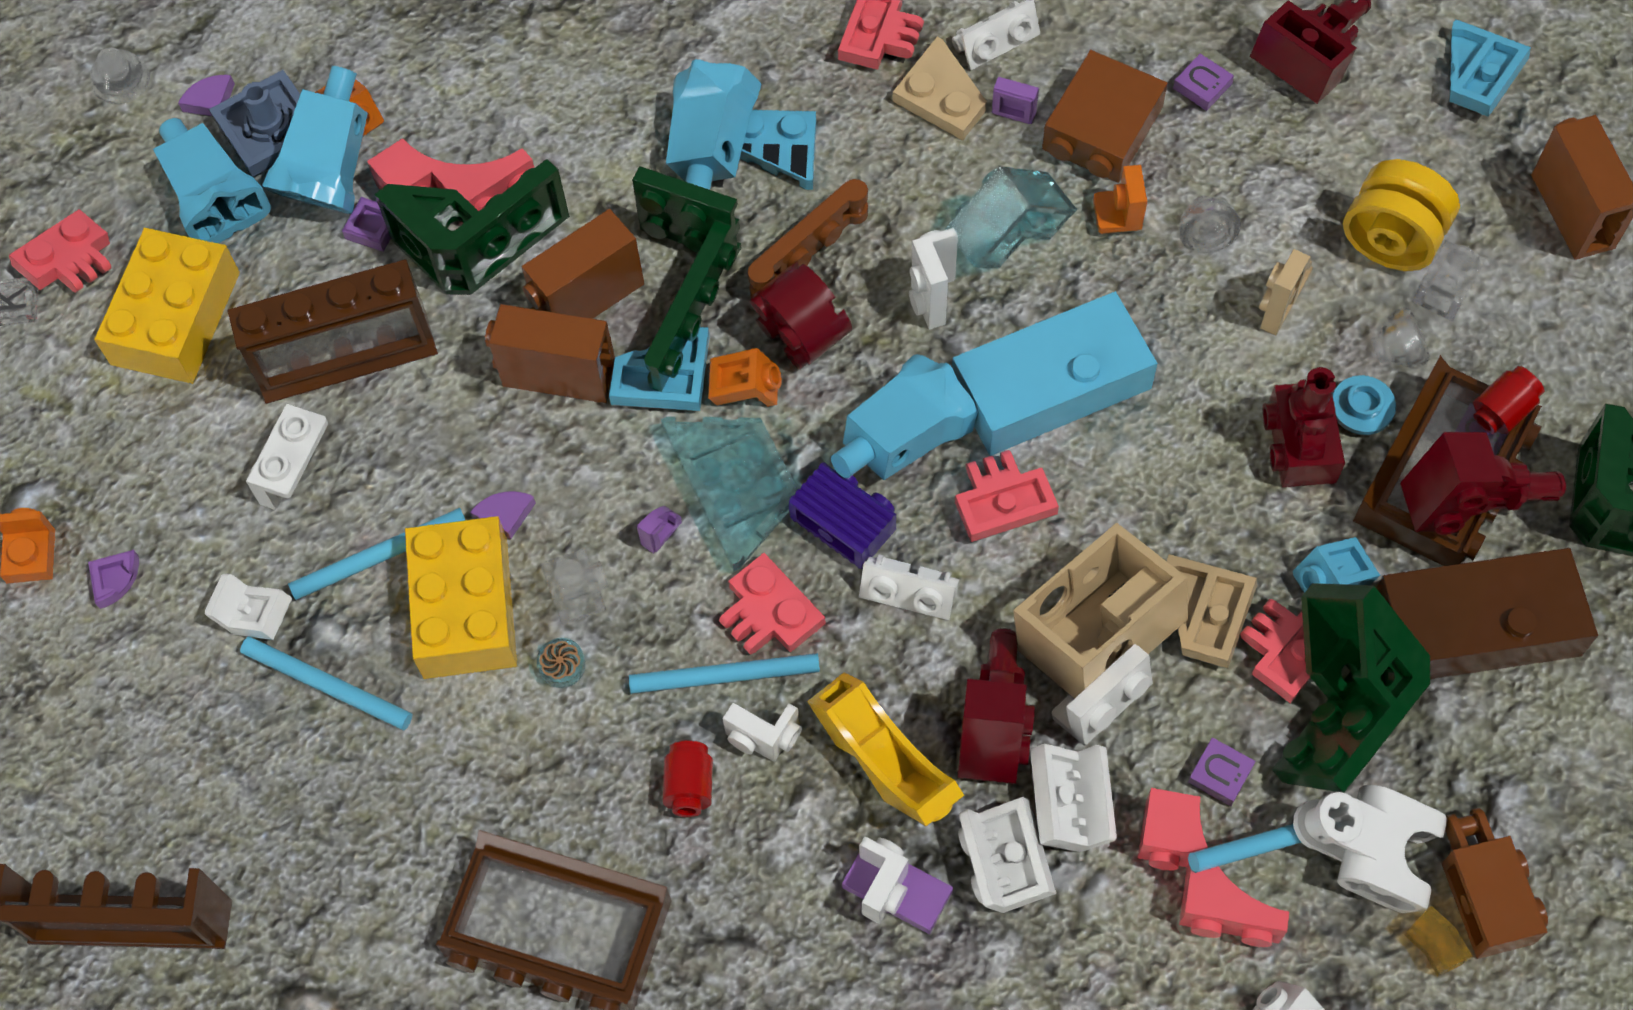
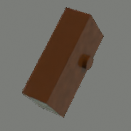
(1495, 611)

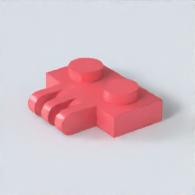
(879, 29)
(63, 253)
(1003, 498)
(770, 608)
(1282, 647)

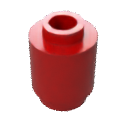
(1508, 400)
(687, 778)

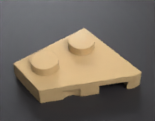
(941, 92)
(1283, 290)
(1215, 610)

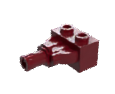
(1309, 46)
(1305, 431)
(1466, 479)
(996, 716)

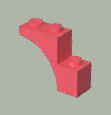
(475, 182)
(1209, 898)

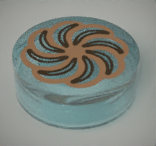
(561, 663)

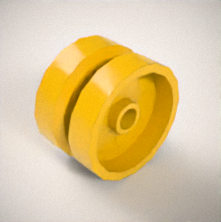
(1401, 215)

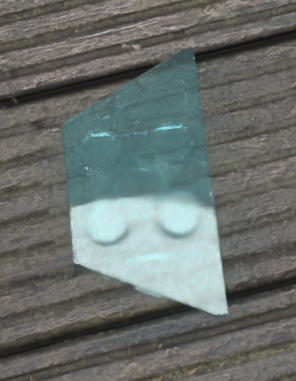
(734, 479)

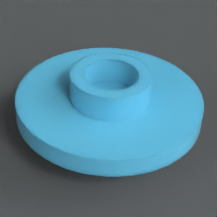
(1364, 405)

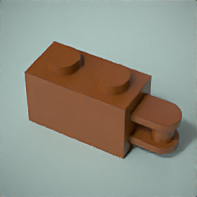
(1491, 888)

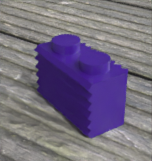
(843, 514)

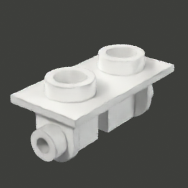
(998, 34)
(893, 584)

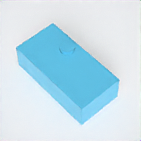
(1055, 372)

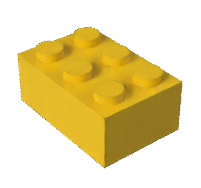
(167, 305)
(460, 597)

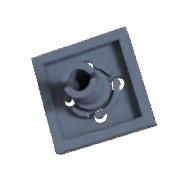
(258, 112)

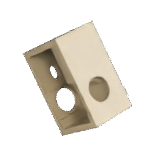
(1110, 600)

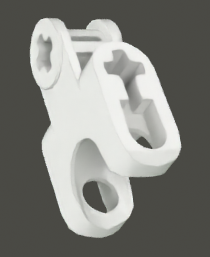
(1371, 842)

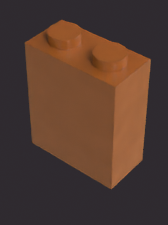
(1104, 116)
(1585, 186)
(585, 270)
(552, 353)

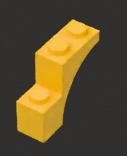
(888, 758)

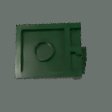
(702, 223)

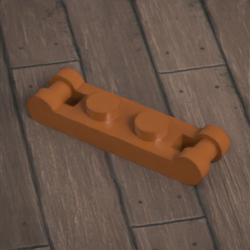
(816, 230)

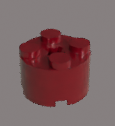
(801, 313)

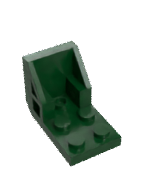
(486, 240)
(1601, 489)
(1386, 679)

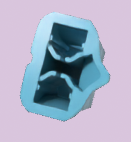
(710, 120)
(321, 147)
(210, 188)
(906, 419)

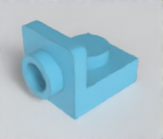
(1336, 564)

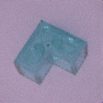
(1006, 212)

